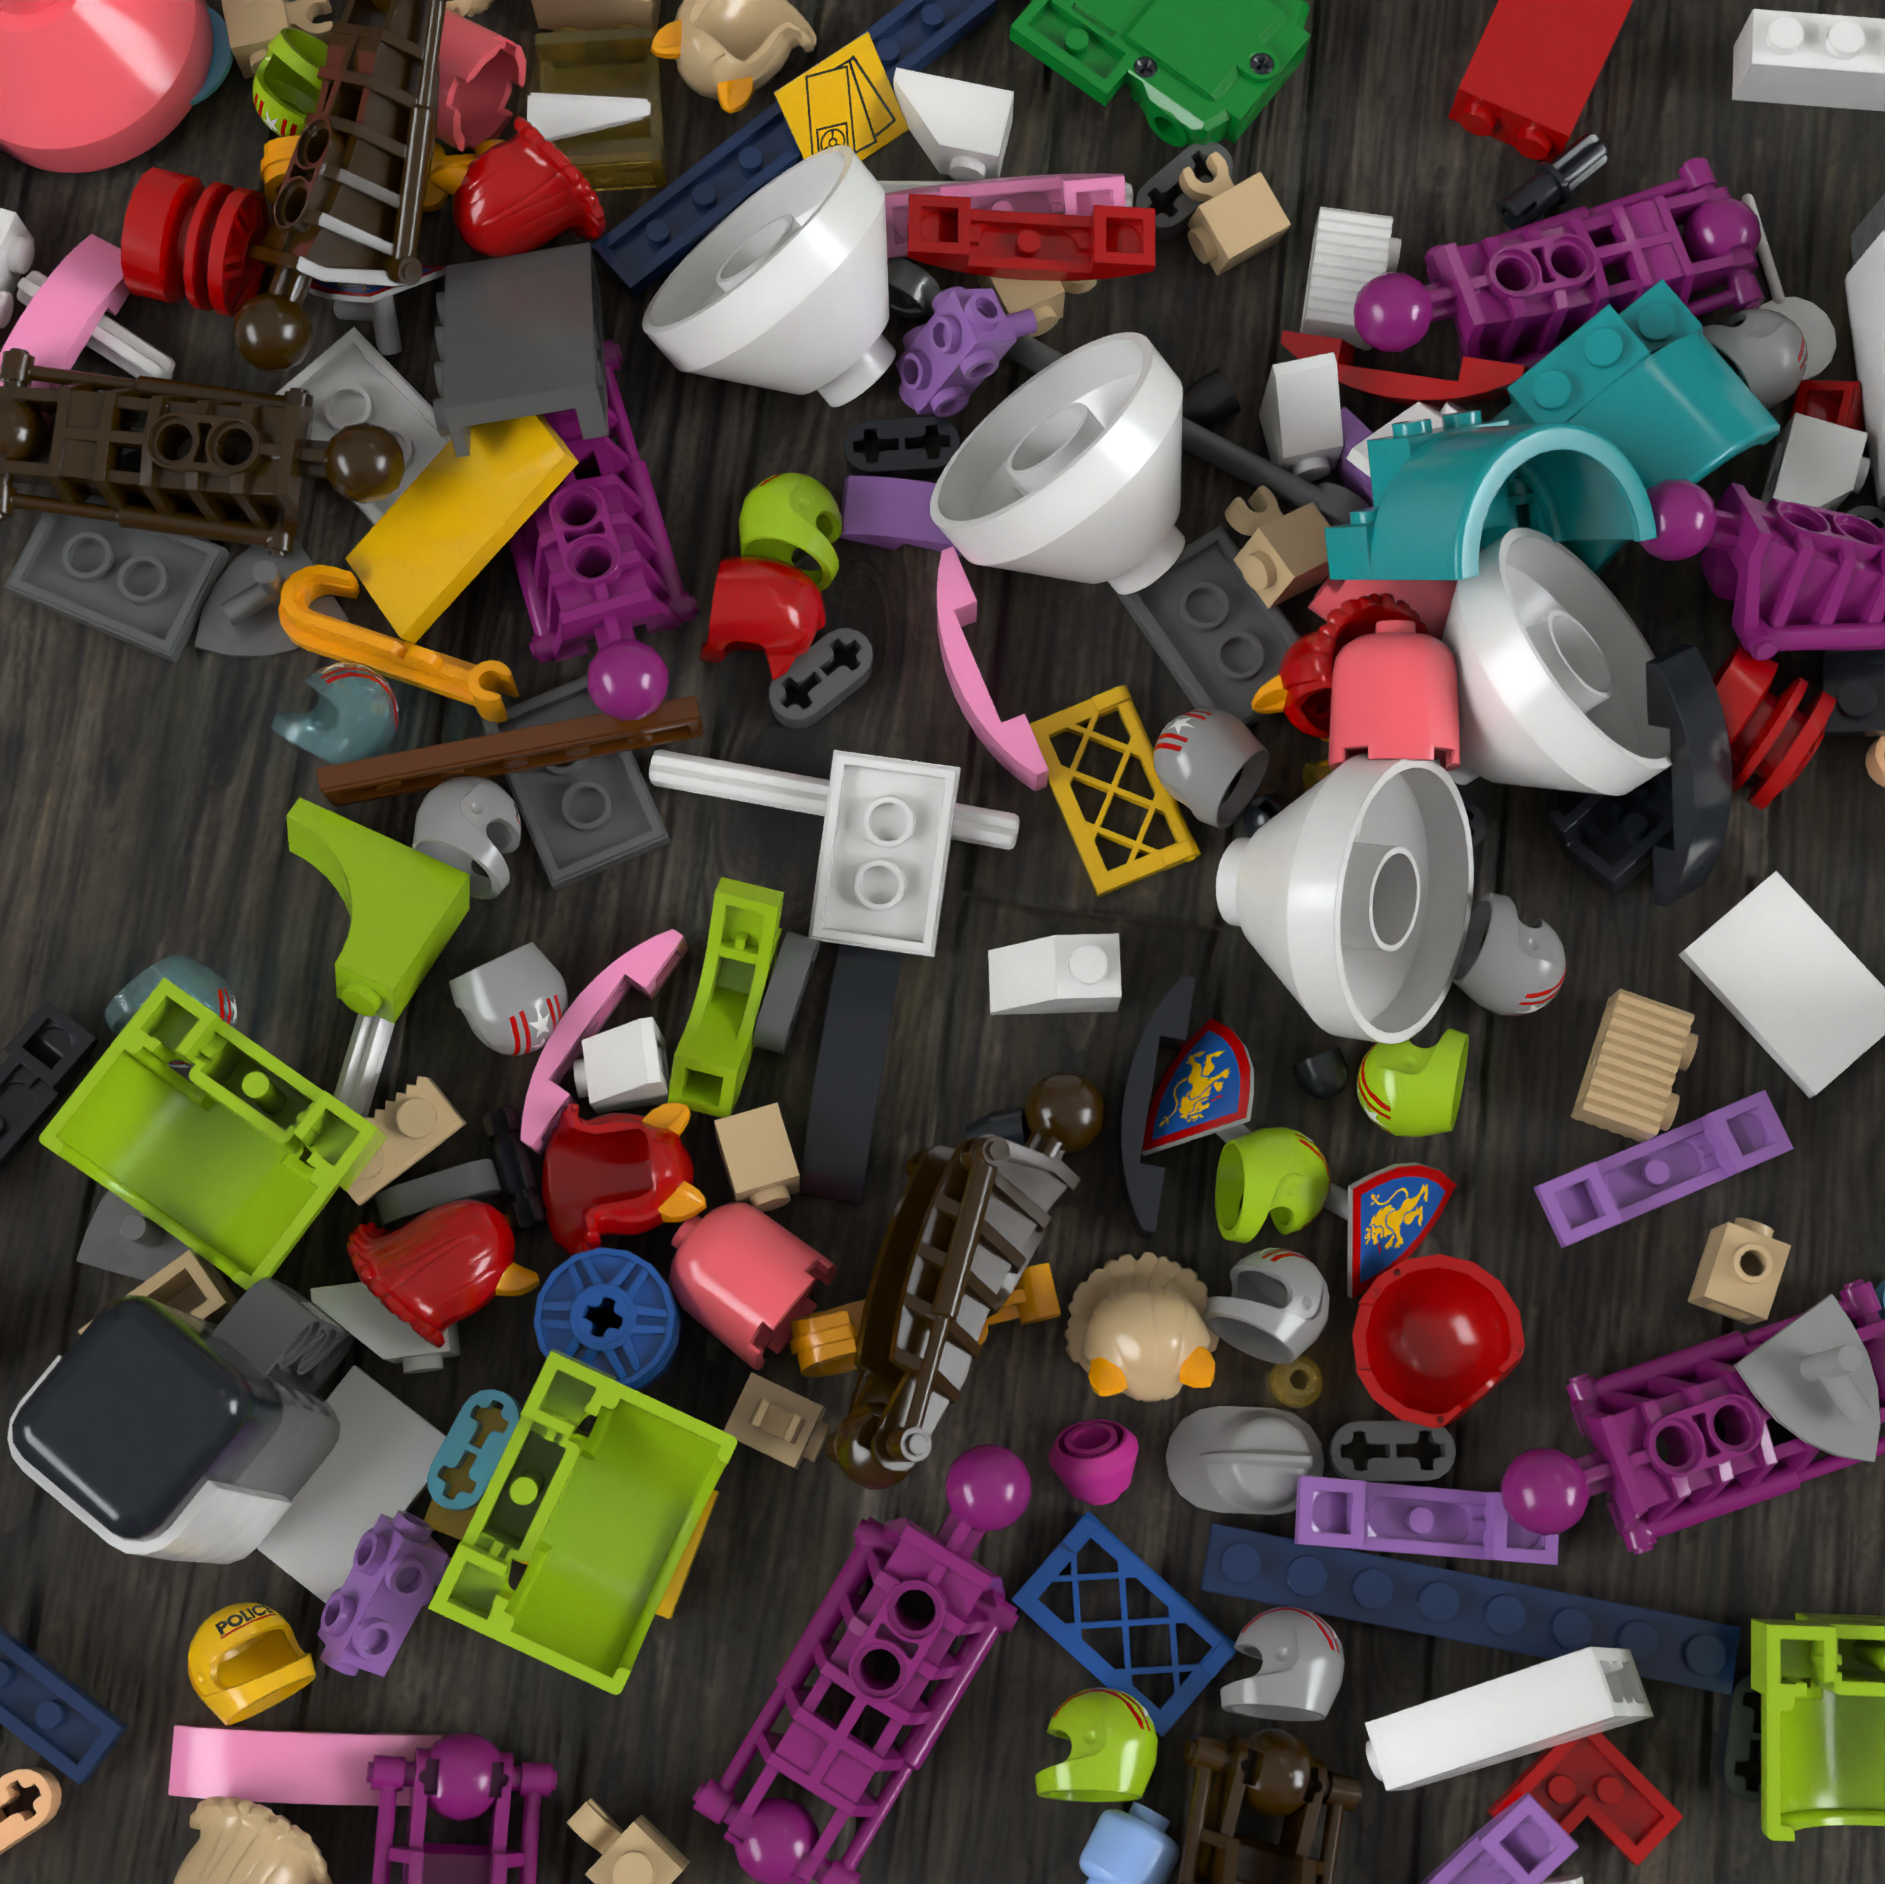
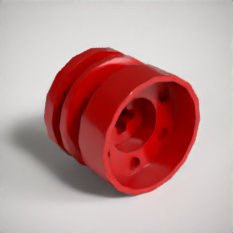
(193, 241)
(1768, 730)

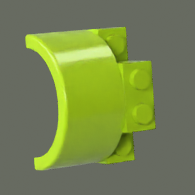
(216, 1157)
(591, 1517)
(1820, 1720)

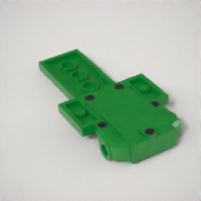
(1189, 63)

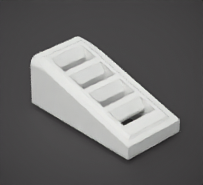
(574, 115)

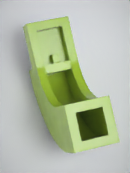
(730, 994)

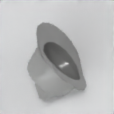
(1242, 1459)

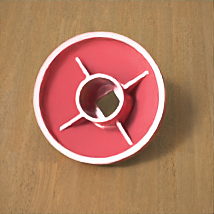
(97, 77)

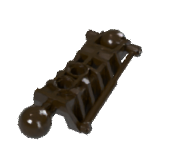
(354, 177)
(90, 433)
(949, 1266)
(1274, 1779)

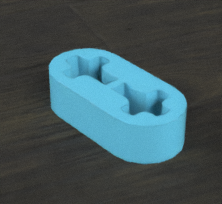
(461, 1442)

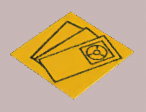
(843, 103)

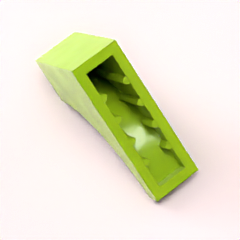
(397, 903)

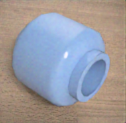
(1129, 1848)

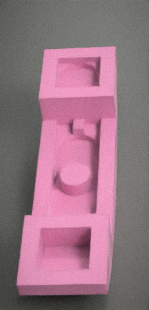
(1036, 194)
(70, 307)
(1010, 741)
(643, 968)
(284, 1764)

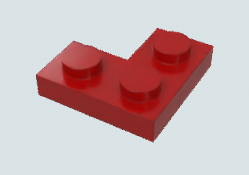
(1601, 1784)

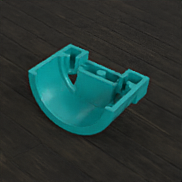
(1664, 410)
(1449, 495)

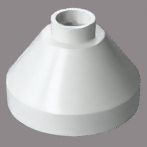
(787, 286)
(1075, 471)
(1549, 674)
(1359, 895)

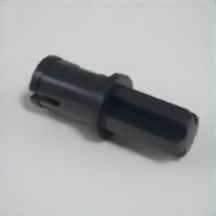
(1553, 181)

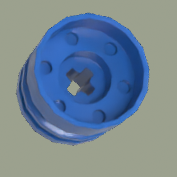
(642, 1297)

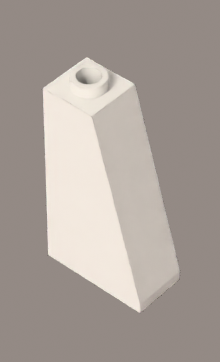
(1507, 1718)

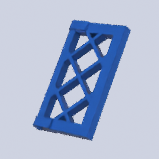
(1179, 1611)

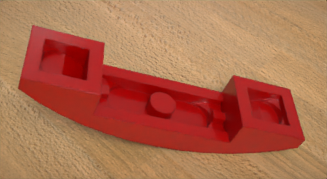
(1029, 244)
(1478, 379)

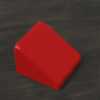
(1831, 401)

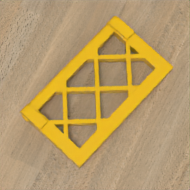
(1085, 833)

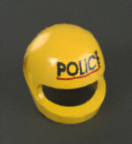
(246, 1661)

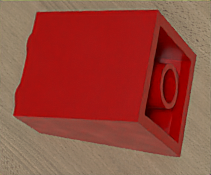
(1537, 71)

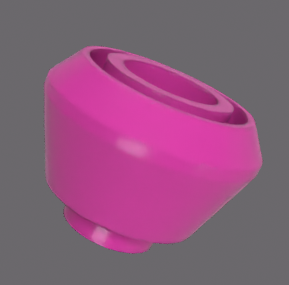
(1095, 1460)

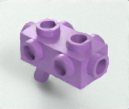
(957, 349)
(382, 1595)

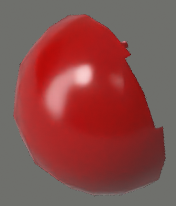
(1435, 1338)

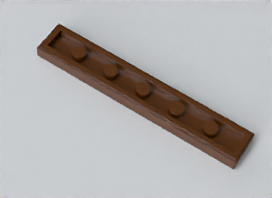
(507, 752)

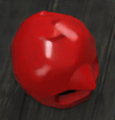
(763, 608)

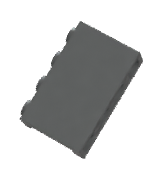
(521, 342)

